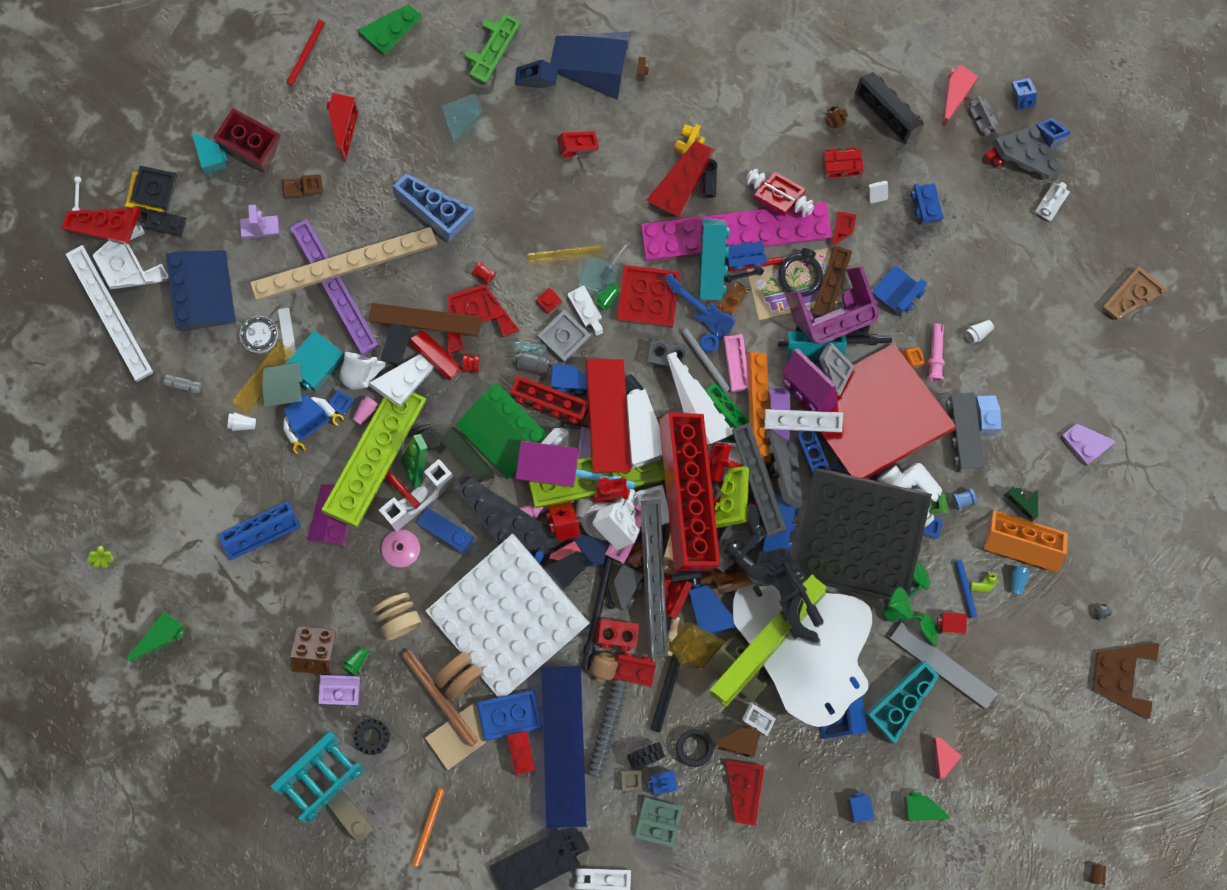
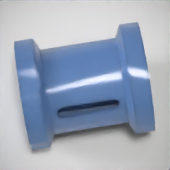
(964, 499)

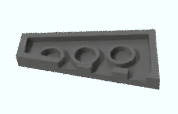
(787, 467)

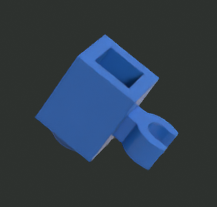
(662, 783)

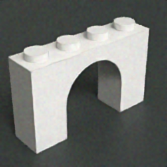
(437, 481)

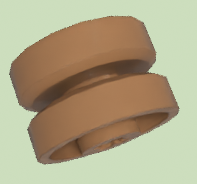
(457, 676)

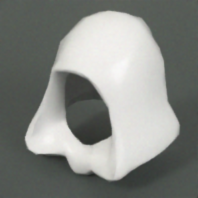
(359, 370)

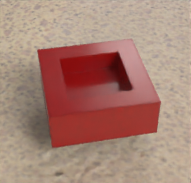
(549, 300)

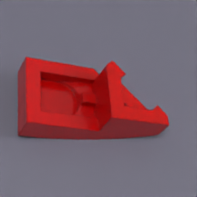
(844, 226)

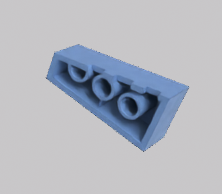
(437, 210)

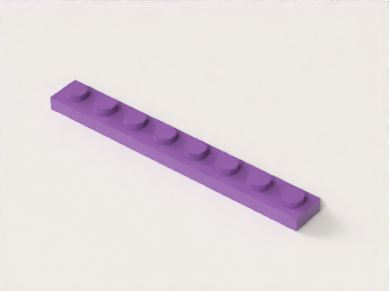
(336, 289)

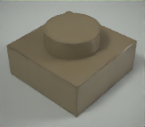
(631, 780)

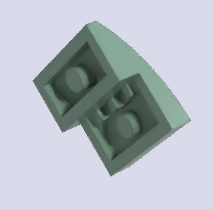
(282, 384)
(659, 821)

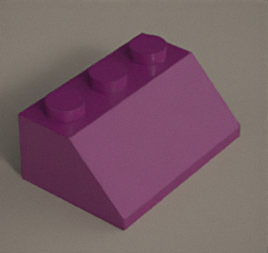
(809, 383)
(325, 528)

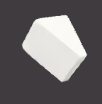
(878, 192)

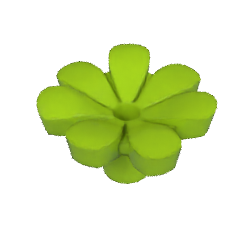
(100, 557)

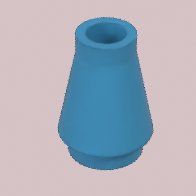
(1019, 578)

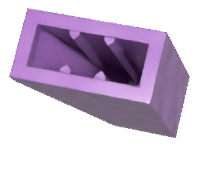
(779, 400)

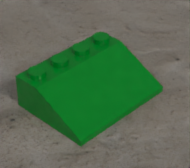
(498, 427)

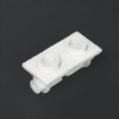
(1052, 201)

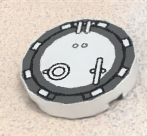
(259, 334)

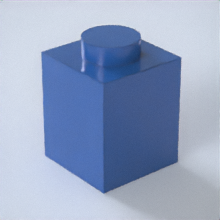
(860, 807)

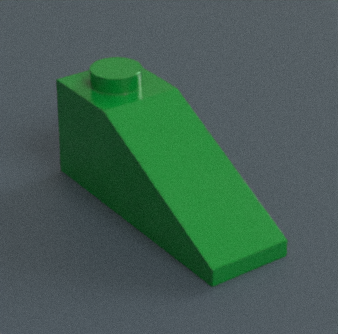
(160, 635)

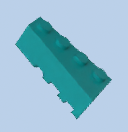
(713, 259)
(900, 703)

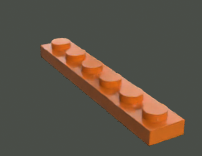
(758, 399)

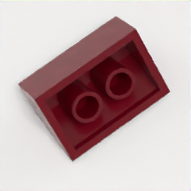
(247, 139)

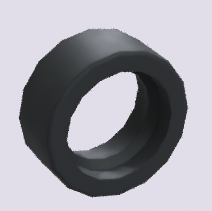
(709, 751)

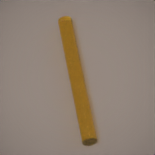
(565, 252)

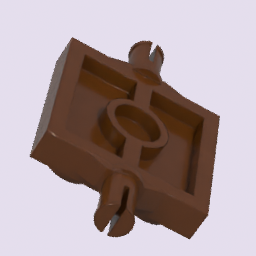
(728, 581)

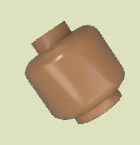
(603, 667)

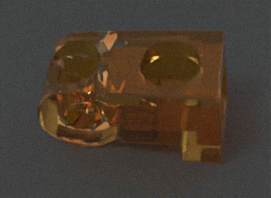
(734, 299)

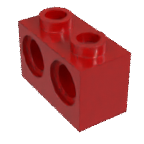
(616, 630)

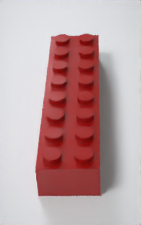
(689, 492)

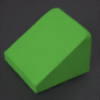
(940, 505)

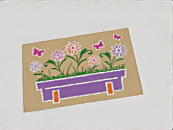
(769, 294)

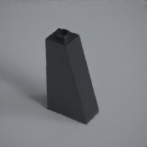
(568, 569)

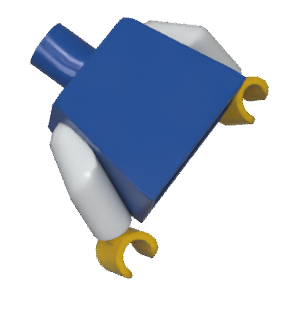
(306, 417)

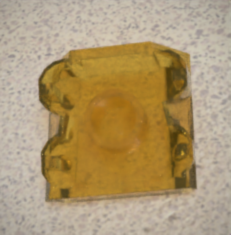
(695, 645)

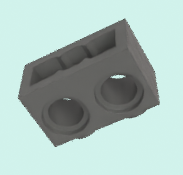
(662, 362)

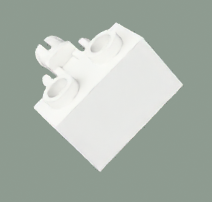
(618, 522)

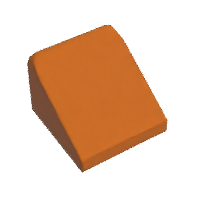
(914, 357)

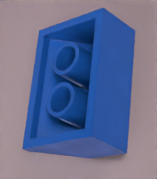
(851, 723)

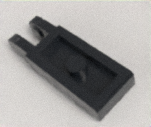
(162, 222)

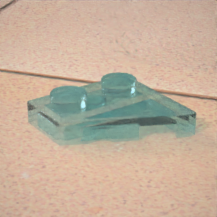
(461, 114)

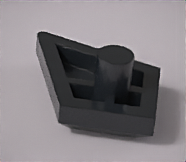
(685, 575)

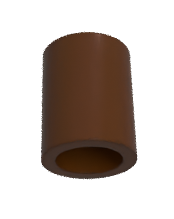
(1098, 874)

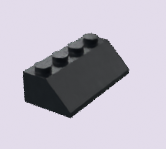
(889, 107)

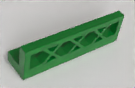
(732, 416)

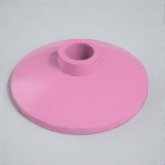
(404, 557)

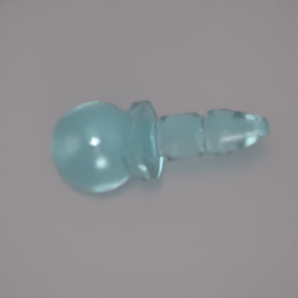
(534, 348)

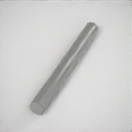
(706, 361)

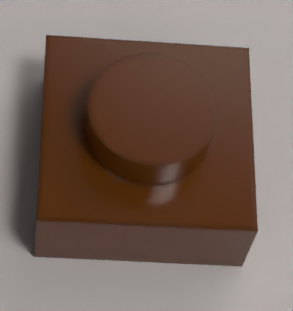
(642, 69)

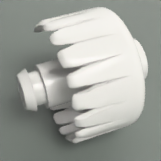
(913, 477)

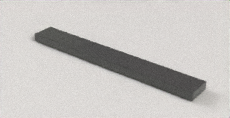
(654, 578)

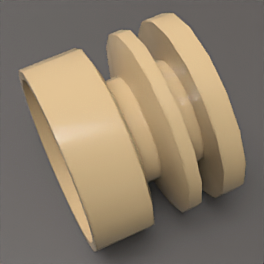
(397, 619)

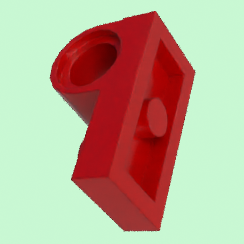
(574, 142)

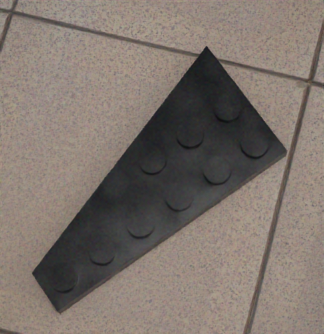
(503, 519)

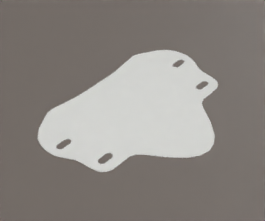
(808, 673)

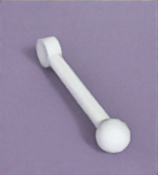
(77, 180)

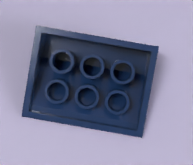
(200, 289)

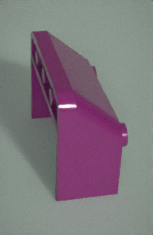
(858, 311)

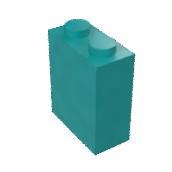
(317, 360)

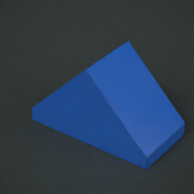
(1053, 132)

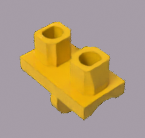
(690, 133)

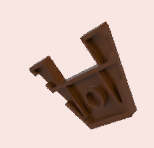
(1116, 673)

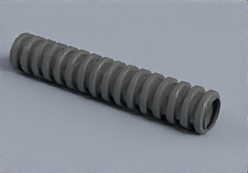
(607, 729)

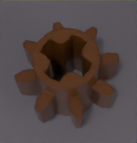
(836, 116)

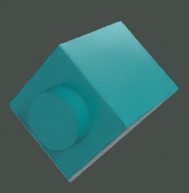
(209, 154)

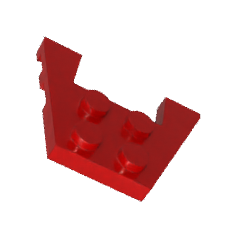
(481, 303)

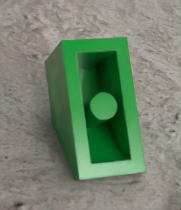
(922, 808)

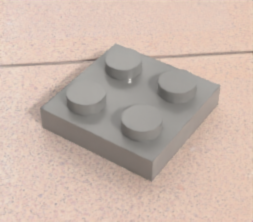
(564, 336)

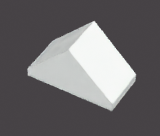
(758, 718)

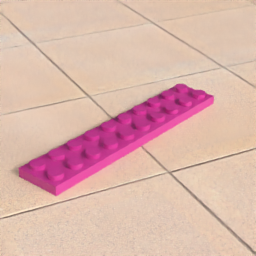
(683, 236)

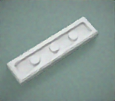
(803, 420)

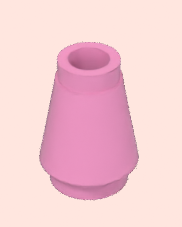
(365, 410)

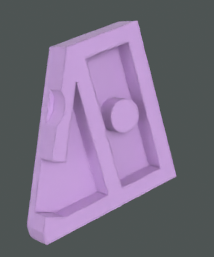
(1086, 443)

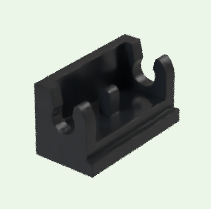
(395, 345)

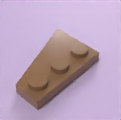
(1134, 293)

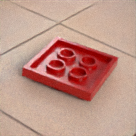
(647, 297)

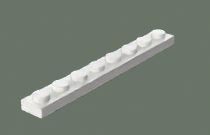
(109, 313)

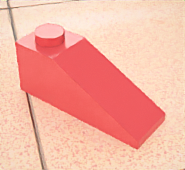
(958, 87)

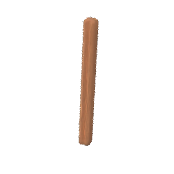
(440, 698)

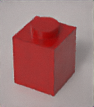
(952, 623)

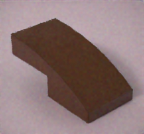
(302, 187)

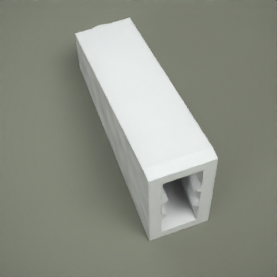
(643, 430)

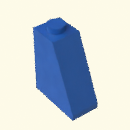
(709, 610)

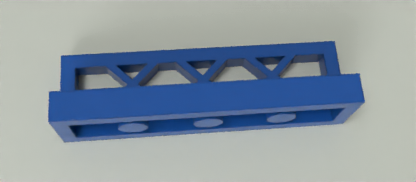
(260, 531)

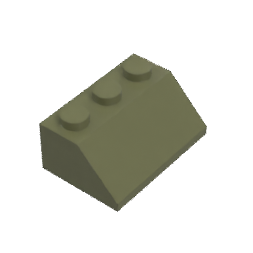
(729, 654)

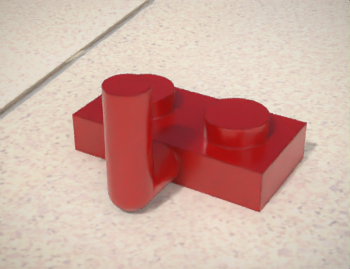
(719, 460)

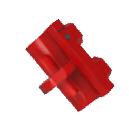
(609, 490)

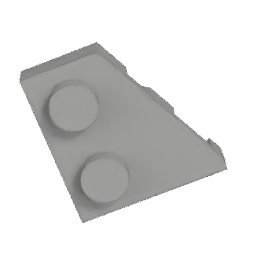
(836, 366)

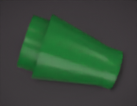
(607, 296)
(356, 661)

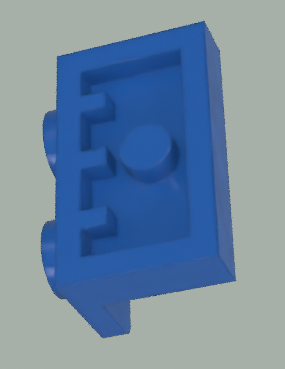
(927, 203)

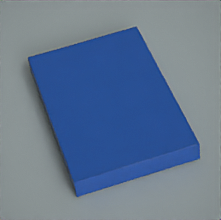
(509, 715)

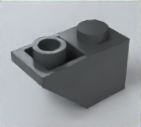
(626, 584)

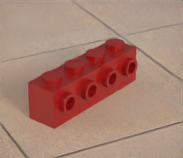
(550, 400)

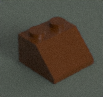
(740, 742)

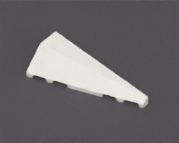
(696, 401)

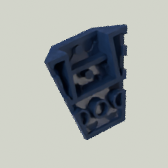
(592, 59)

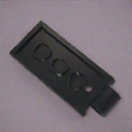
(539, 862)

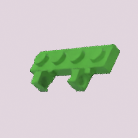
(487, 60)

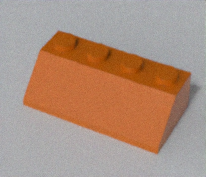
(1026, 541)

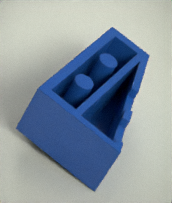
(782, 539)

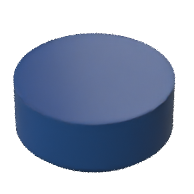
(709, 343)

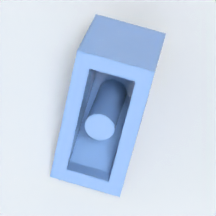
(988, 414)

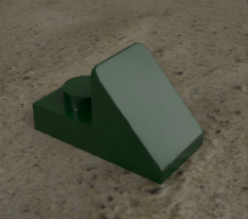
(1028, 506)

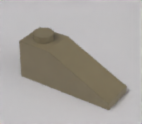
(351, 817)

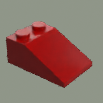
(343, 116)

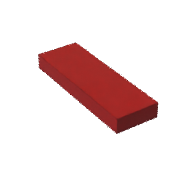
(436, 355)

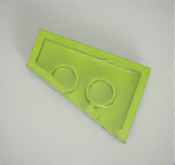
(733, 502)

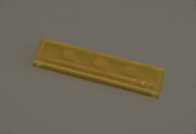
(253, 388)

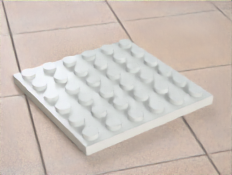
(507, 616)

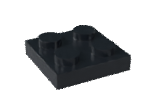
(153, 187)

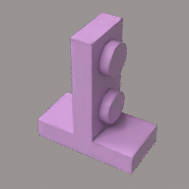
(259, 226)

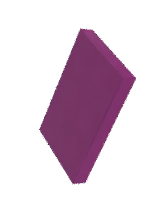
(547, 464)

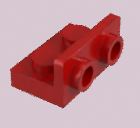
(675, 595)
(635, 670)

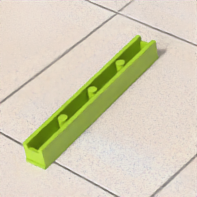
(761, 649)

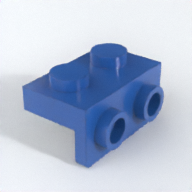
(746, 254)

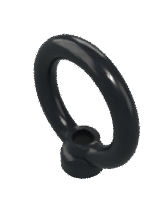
(806, 256)

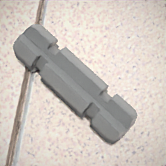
(183, 384)

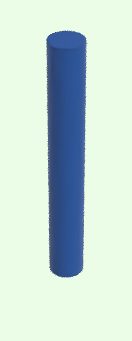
(966, 589)

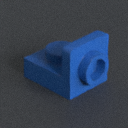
(1025, 93)

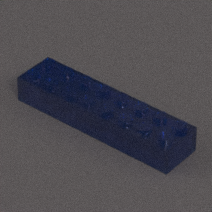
(563, 747)

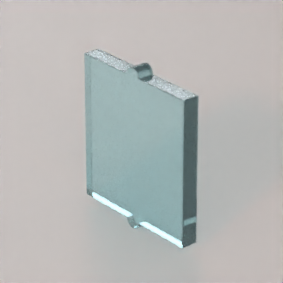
(599, 274)

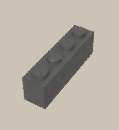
(966, 437)

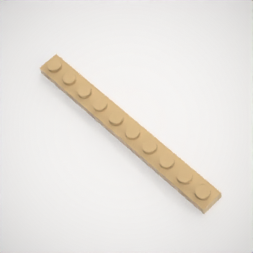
(343, 264)

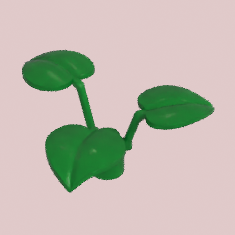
(901, 608)

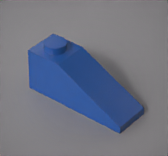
(446, 531)

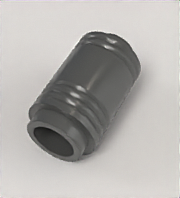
(531, 362)

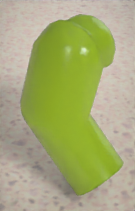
(986, 585)

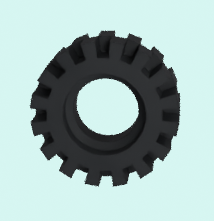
(363, 728)
(646, 756)

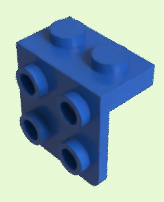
(899, 290)

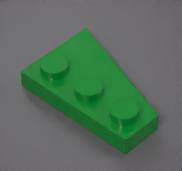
(390, 29)
(414, 460)

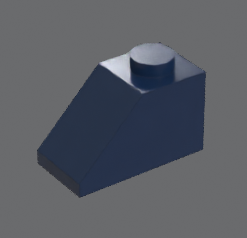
(536, 74)
(593, 548)

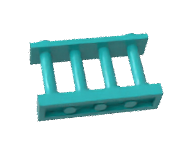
(300, 770)

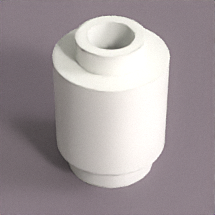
(582, 507)

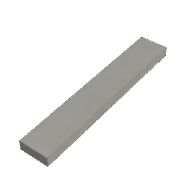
(943, 666)

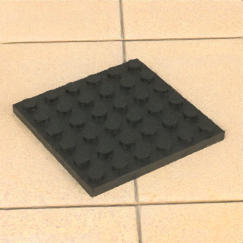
(861, 534)

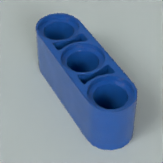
(812, 445)

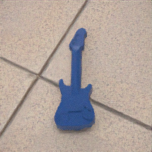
(718, 321)

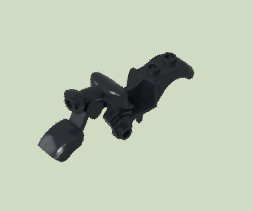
(778, 570)

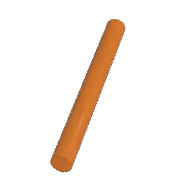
(428, 827)

